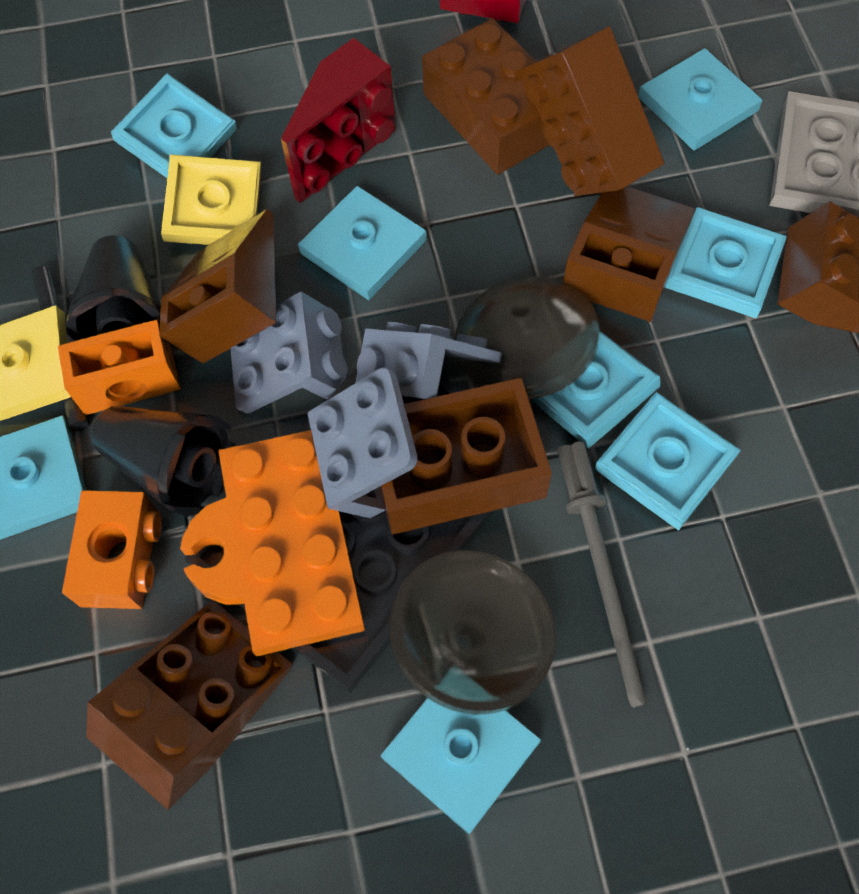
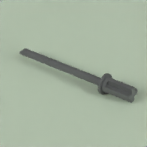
(585, 500)

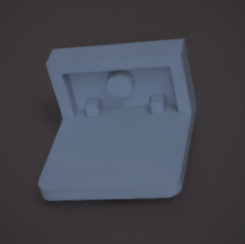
(290, 355)
(418, 356)
(362, 443)

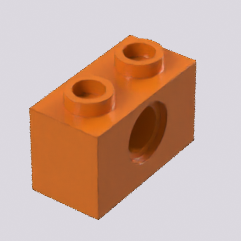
(118, 367)
(100, 524)

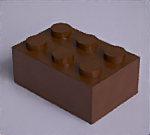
(483, 95)
(592, 115)
(473, 457)

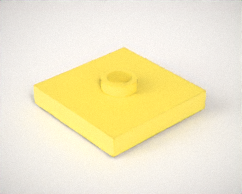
(208, 198)
(31, 362)

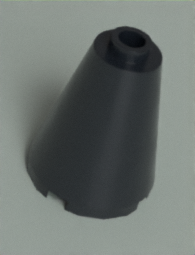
(111, 291)
(165, 453)

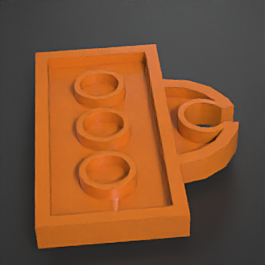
(279, 547)

